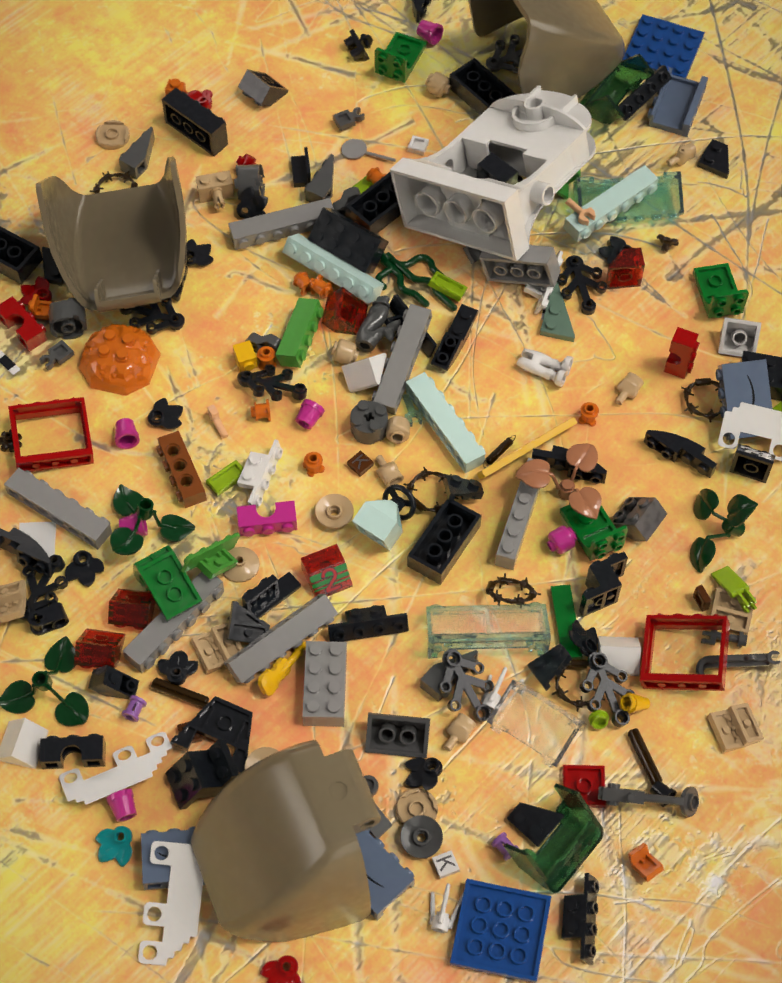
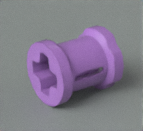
(129, 713)
(498, 843)

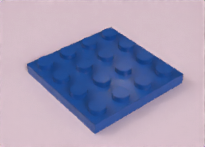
(665, 44)
(501, 930)

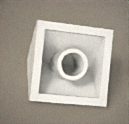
(738, 336)
(364, 373)
(621, 653)
(22, 743)

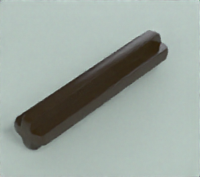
(180, 692)
(644, 756)

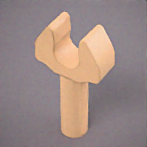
(582, 212)
(214, 417)

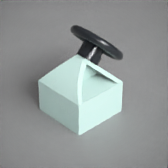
(381, 518)

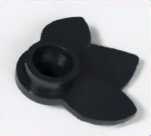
(253, 203)
(612, 251)
(198, 253)
(168, 415)
(84, 571)
(585, 640)
(177, 667)
(421, 773)

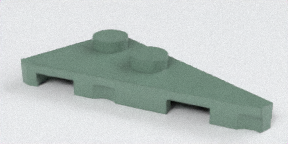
(556, 318)

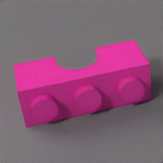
(281, 521)

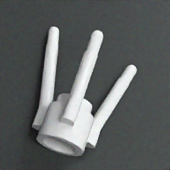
(491, 699)
(441, 921)

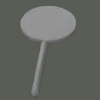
(357, 148)

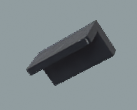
(301, 169)

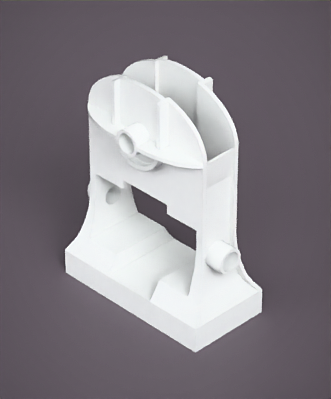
(534, 133)

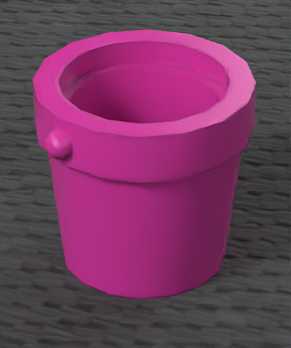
(430, 31)
(309, 413)
(126, 434)
(130, 522)
(122, 804)

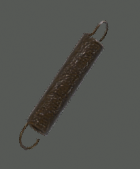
(499, 450)

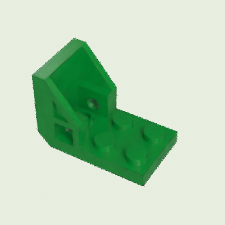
(166, 582)

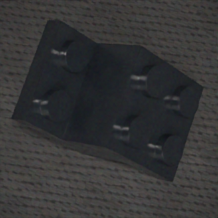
(603, 583)
(201, 773)

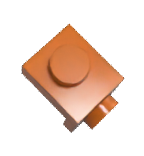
(39, 308)
(644, 863)

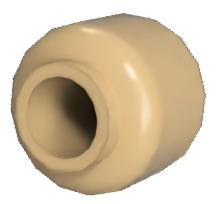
(438, 84)
(344, 351)
(398, 429)

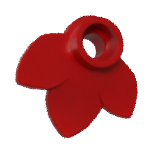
(203, 97)
(41, 288)
(276, 974)

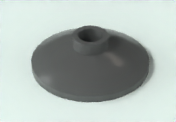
(421, 825)

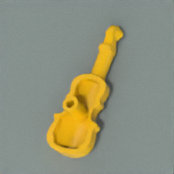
(270, 679)

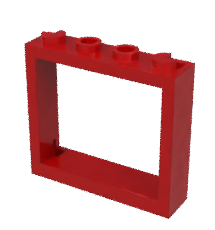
(55, 459)
(684, 681)

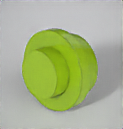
(599, 719)

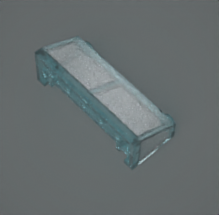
(487, 627)

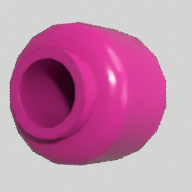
(561, 539)

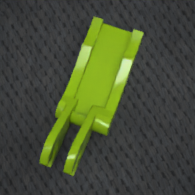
(735, 587)

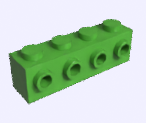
(299, 332)

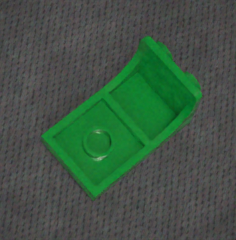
(399, 57)
(719, 291)
(595, 536)

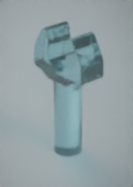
(411, 410)

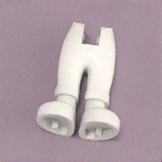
(536, 363)

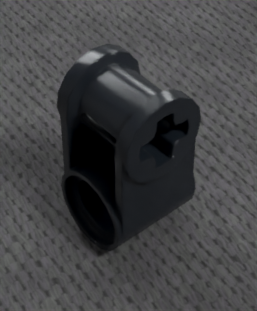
(50, 618)

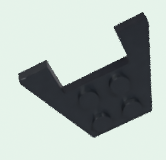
(220, 721)

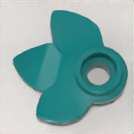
(113, 847)

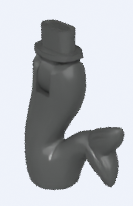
(370, 331)

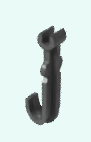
(739, 660)

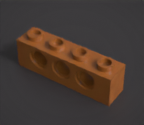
(174, 444)

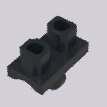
(364, 42)

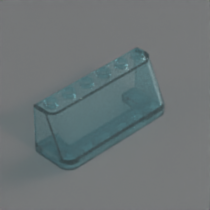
(664, 202)

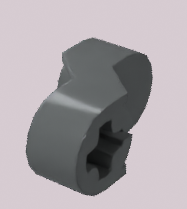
(347, 196)
(260, 341)

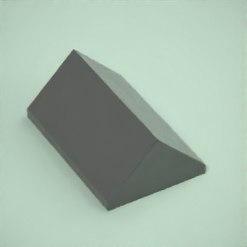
(397, 735)

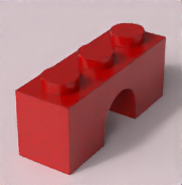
(30, 333)
(682, 353)

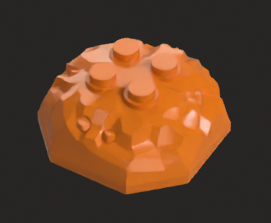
(119, 359)

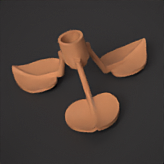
(582, 456)

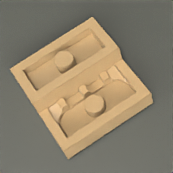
(12, 601)
(730, 607)
(215, 648)
(735, 727)

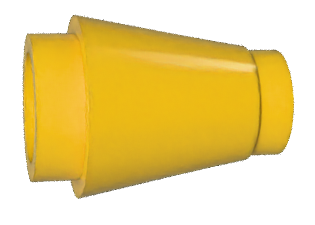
(632, 702)

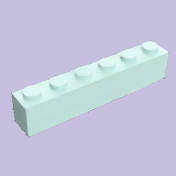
(613, 202)
(333, 268)
(445, 422)

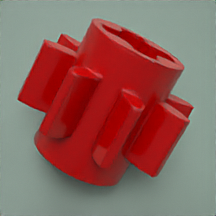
(246, 160)

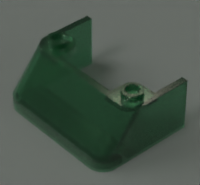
(606, 96)
(566, 846)

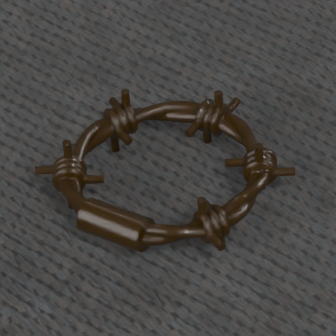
(106, 177)
(687, 391)
(410, 486)
(519, 600)
(559, 691)

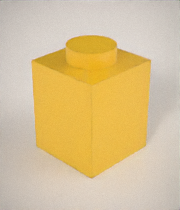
(245, 356)

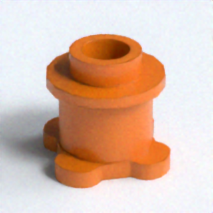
(374, 175)
(303, 282)
(321, 287)
(266, 357)
(261, 410)
(589, 412)
(313, 463)

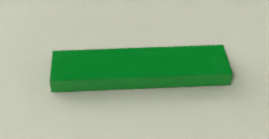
(564, 617)

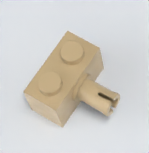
(215, 187)

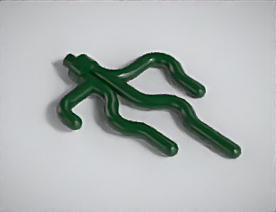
(399, 269)

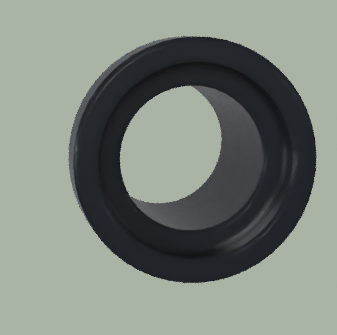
(660, 788)

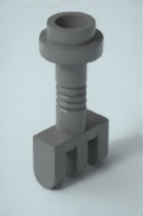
(740, 639)

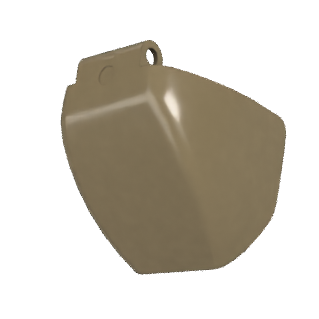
(566, 44)
(119, 243)
(285, 845)

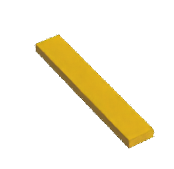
(526, 448)

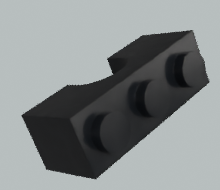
(55, 749)

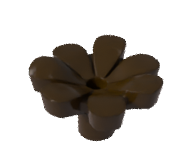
(666, 241)
(7, 441)

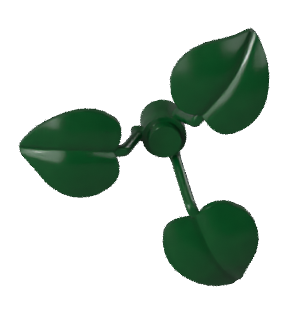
(739, 510)
(126, 541)
(19, 698)

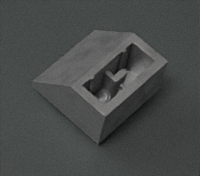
(640, 516)

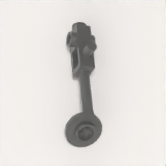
(614, 794)

